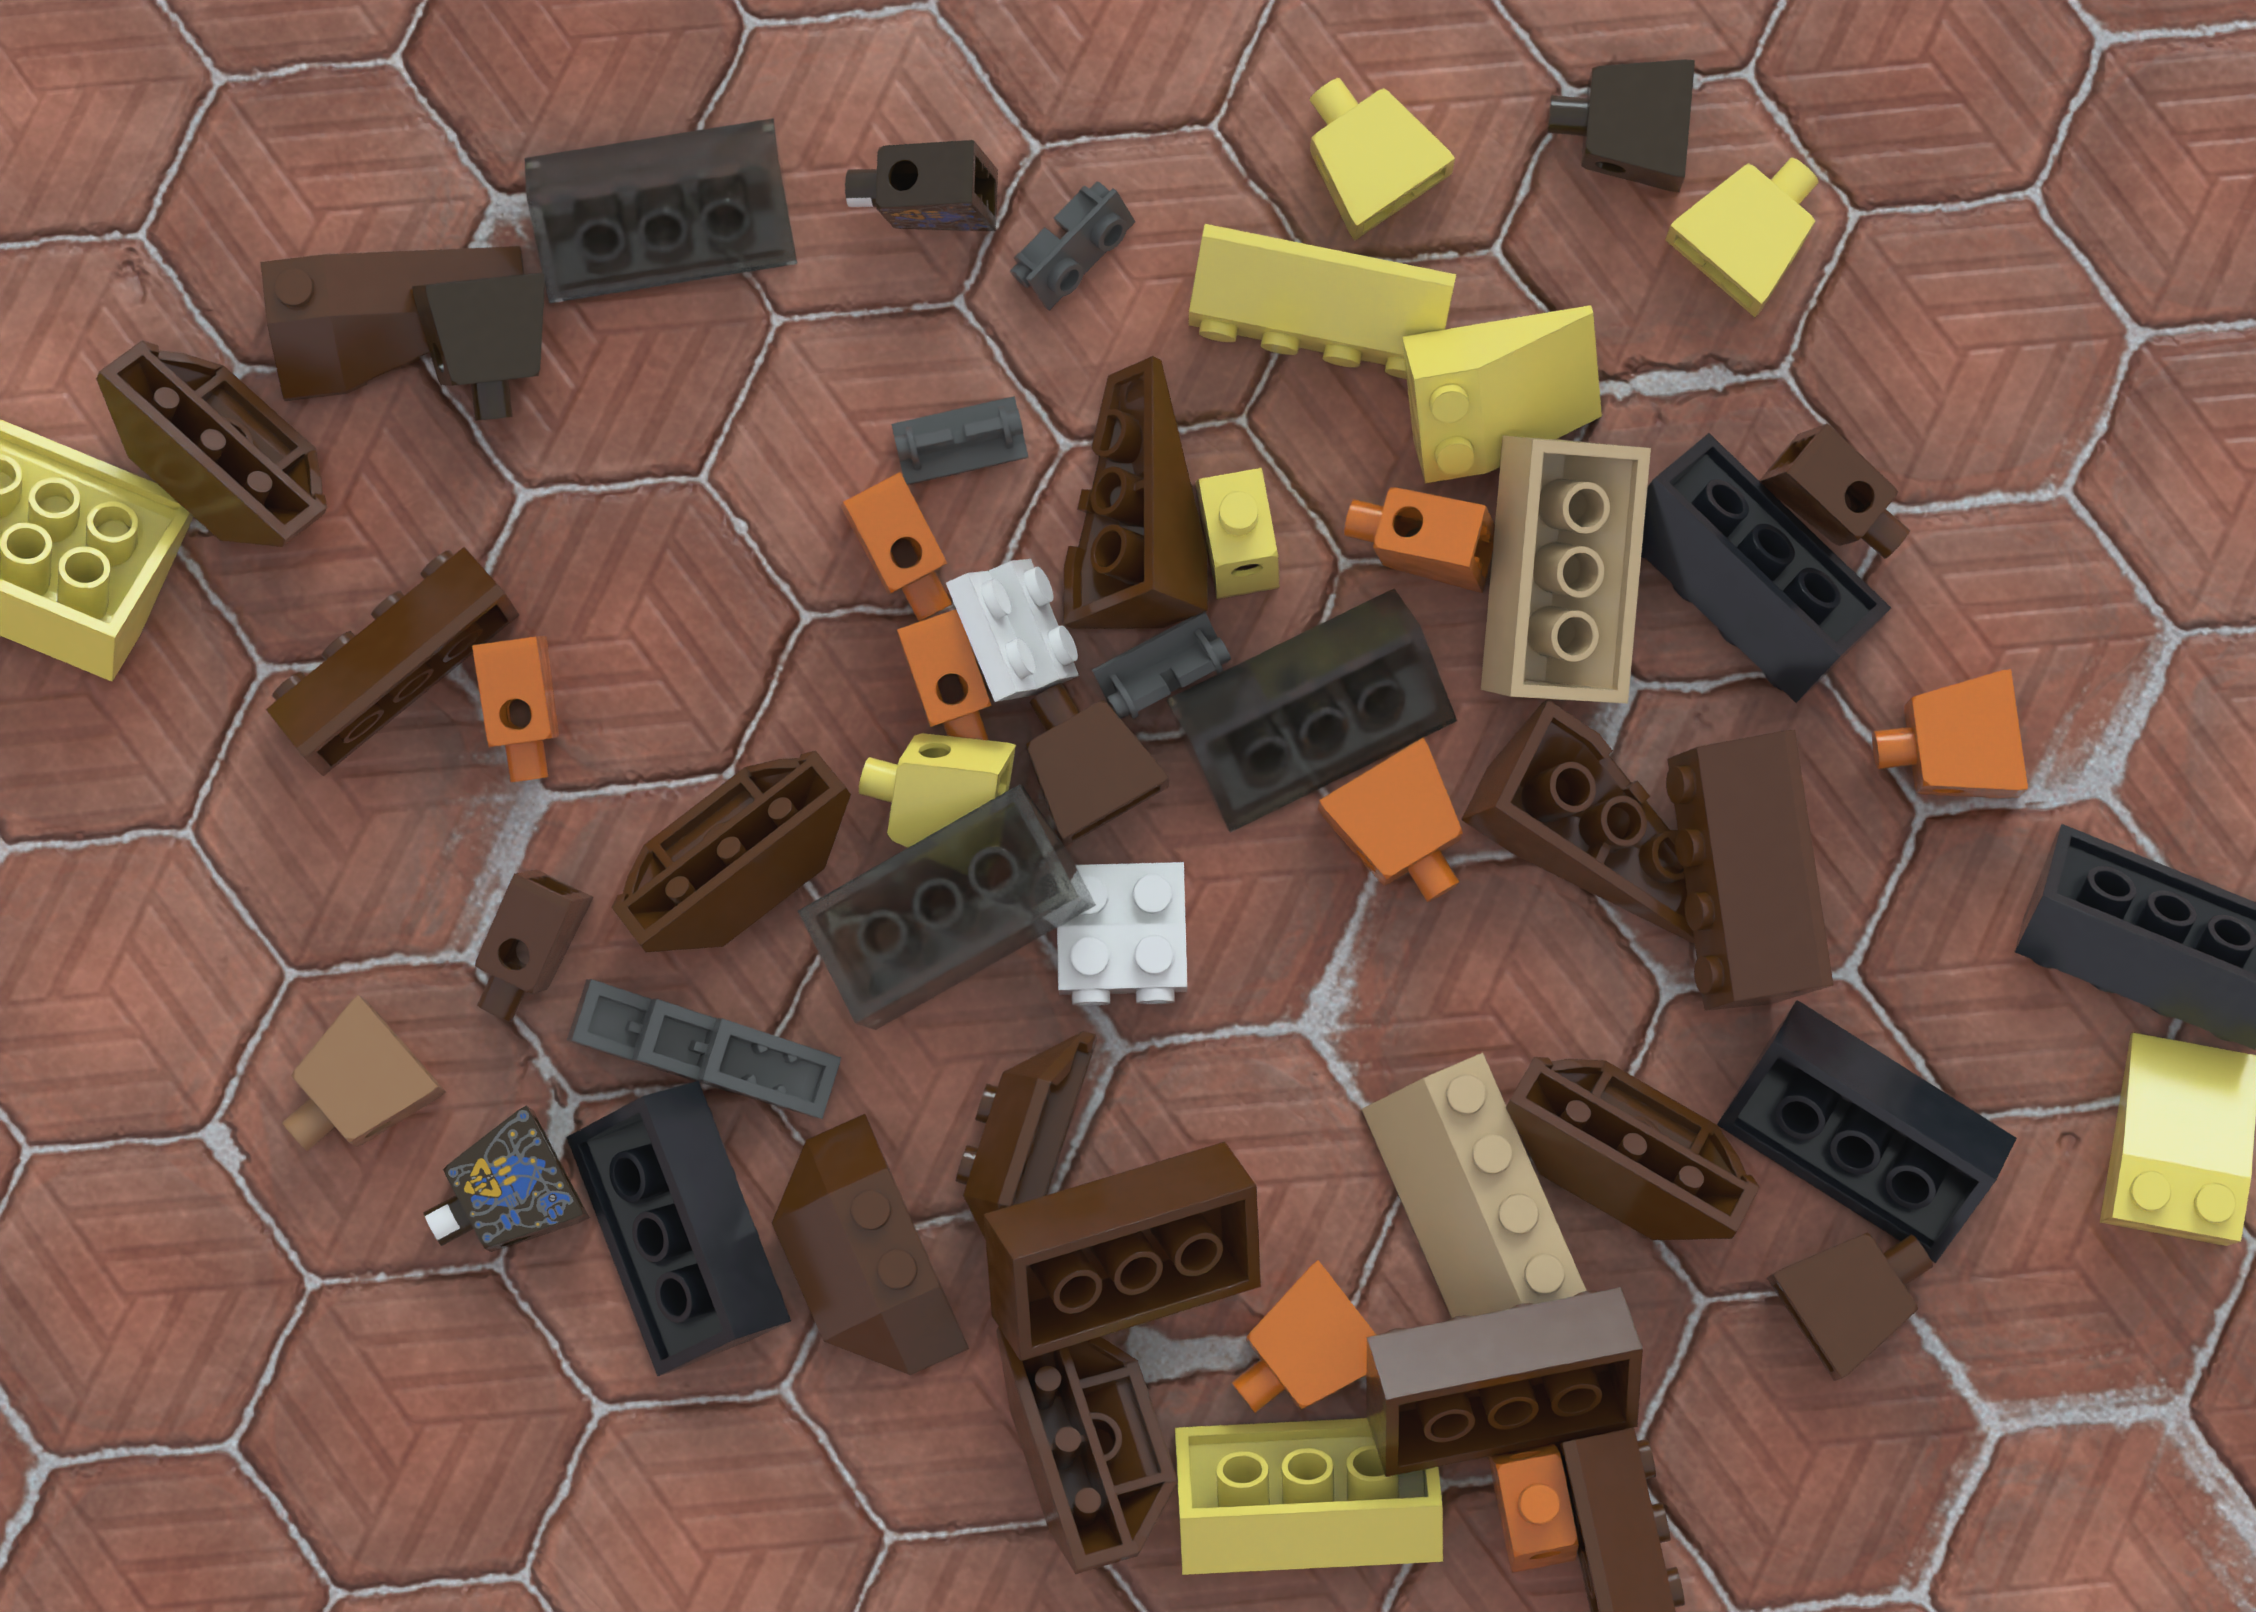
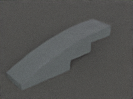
(704, 1049)

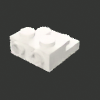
(1014, 629)
(1129, 938)

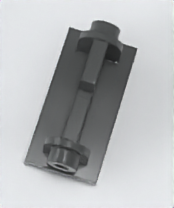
(1093, 223)
(960, 440)
(1161, 665)

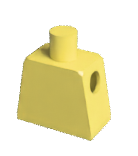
(1373, 155)
(1748, 231)
(1238, 532)
(937, 782)

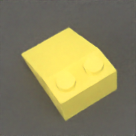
(1498, 380)
(2183, 1141)

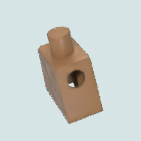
(358, 1080)

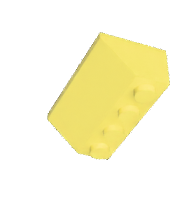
(1314, 298)
(1299, 1499)

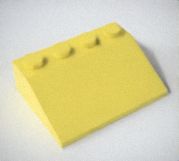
(80, 551)

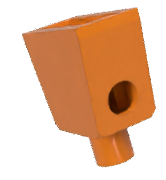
(889, 515)
(1449, 547)
(942, 648)
(514, 672)
(1960, 740)
(1399, 820)
(1306, 1344)
(1534, 1507)

